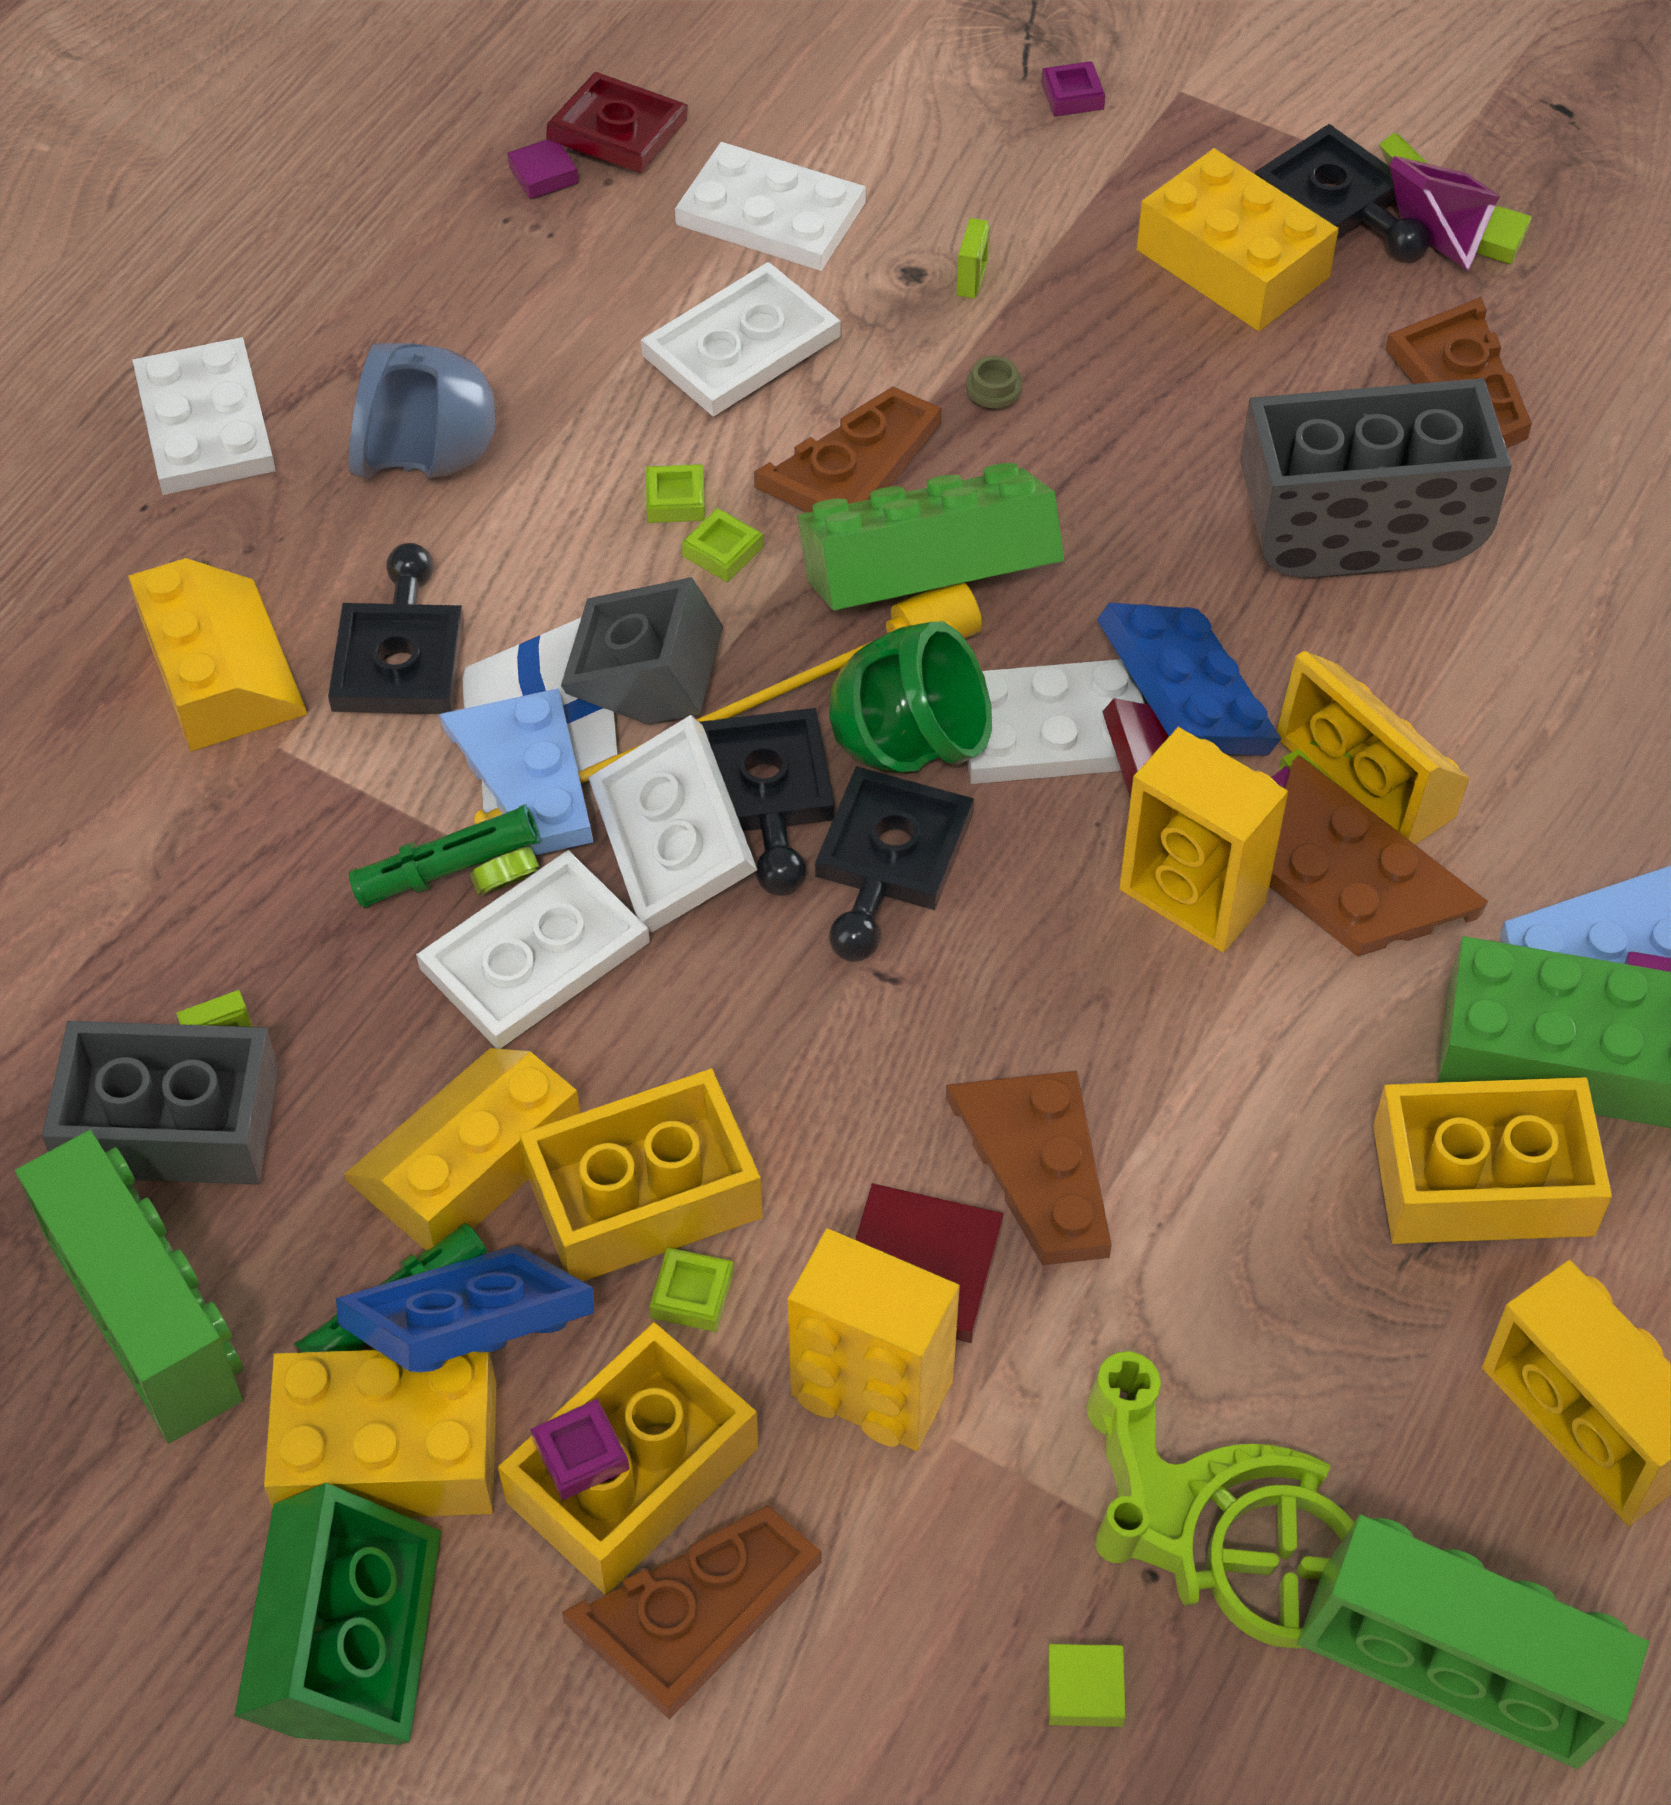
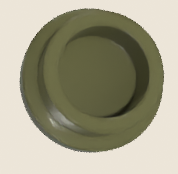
(994, 382)

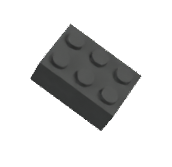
(168, 1097)

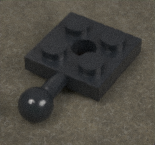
(1360, 197)
(375, 631)
(791, 797)
(903, 872)

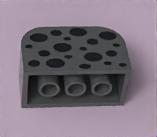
(1374, 476)

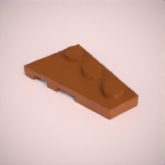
(1462, 348)
(856, 457)
(1043, 1158)
(692, 1614)

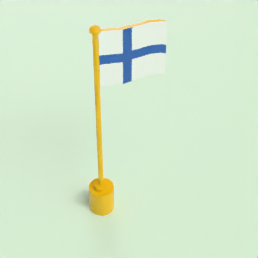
(542, 661)

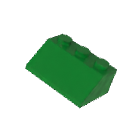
(339, 1620)

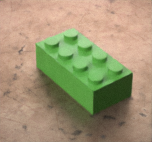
(929, 536)
(1561, 1016)
(134, 1283)
(1474, 1641)

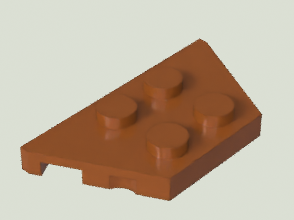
(1358, 871)

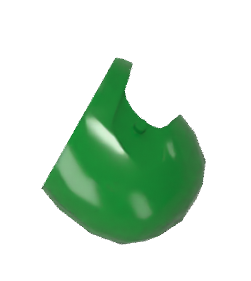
(915, 682)

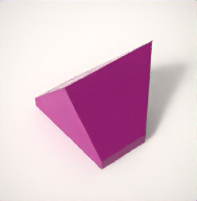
(1447, 202)

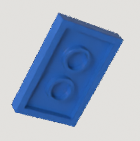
(1188, 676)
(464, 1308)

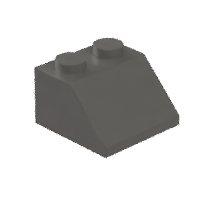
(645, 651)

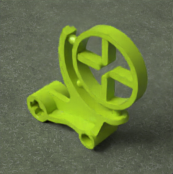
(1163, 1501)

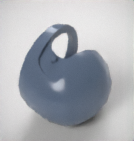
(420, 411)

